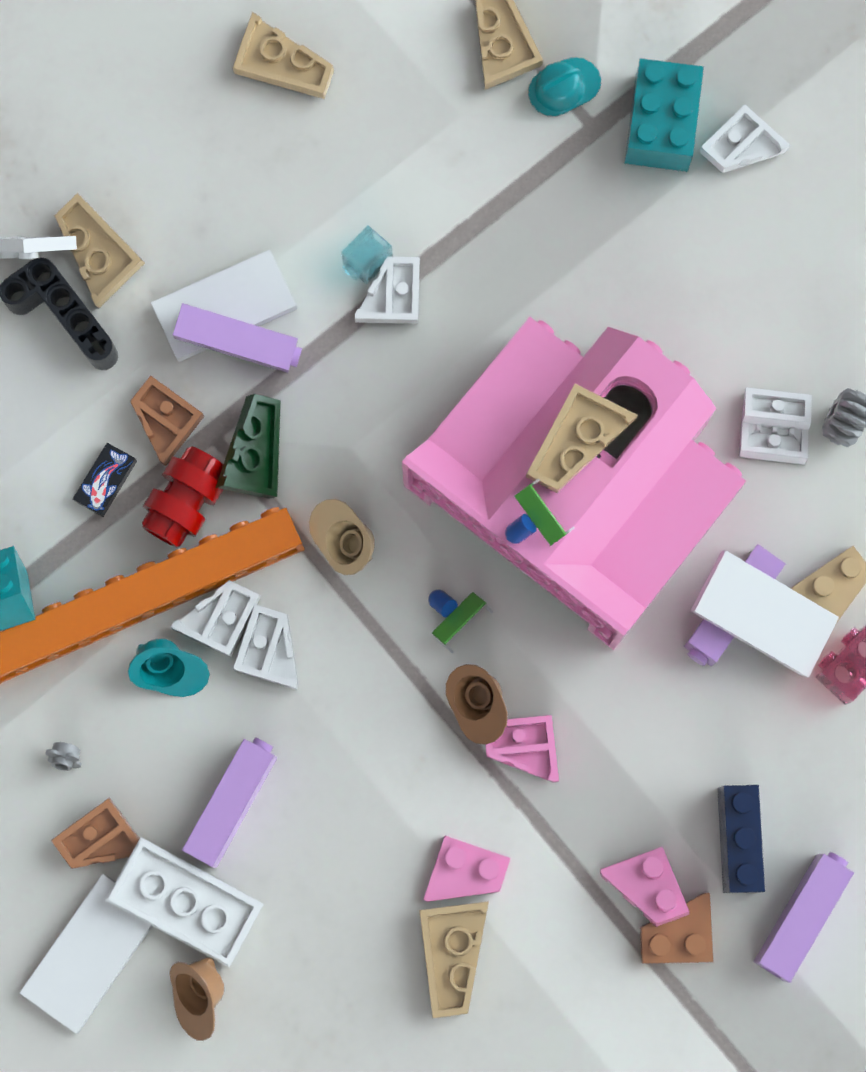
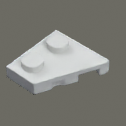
(31, 246)
(268, 648)

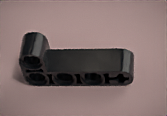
(68, 315)

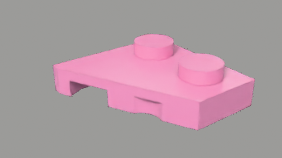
(527, 746)
(465, 871)
(649, 885)

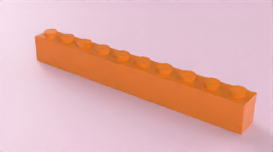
(148, 592)

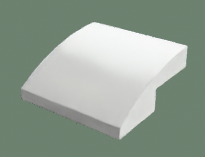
(775, 426)

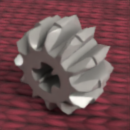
(846, 418)

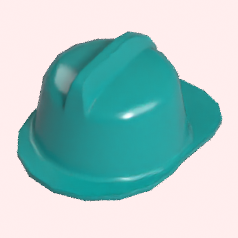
(564, 86)
(167, 669)

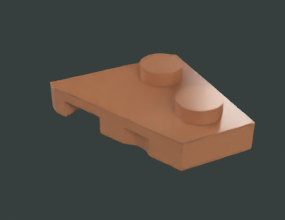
(165, 418)
(97, 837)
(681, 939)

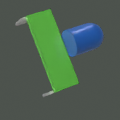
(538, 517)
(455, 616)

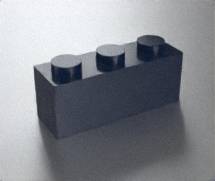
(741, 839)

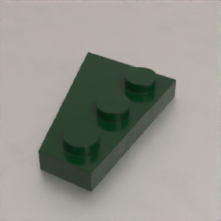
(254, 450)

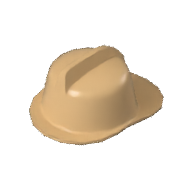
(341, 536)

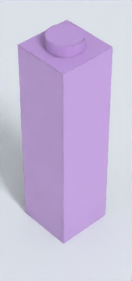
(236, 338)
(708, 640)
(230, 802)
(804, 916)

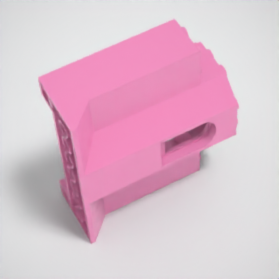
(629, 513)

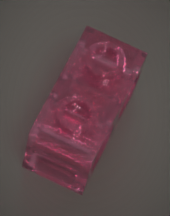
(851, 660)

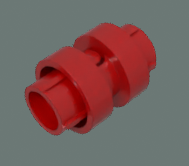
(176, 509)

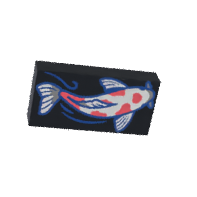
(105, 479)

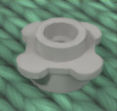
(64, 756)

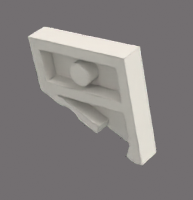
(743, 142)
(393, 294)
(220, 618)

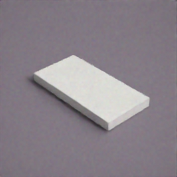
(246, 292)
(764, 614)
(184, 902)
(85, 958)

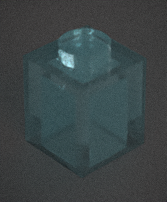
(365, 255)

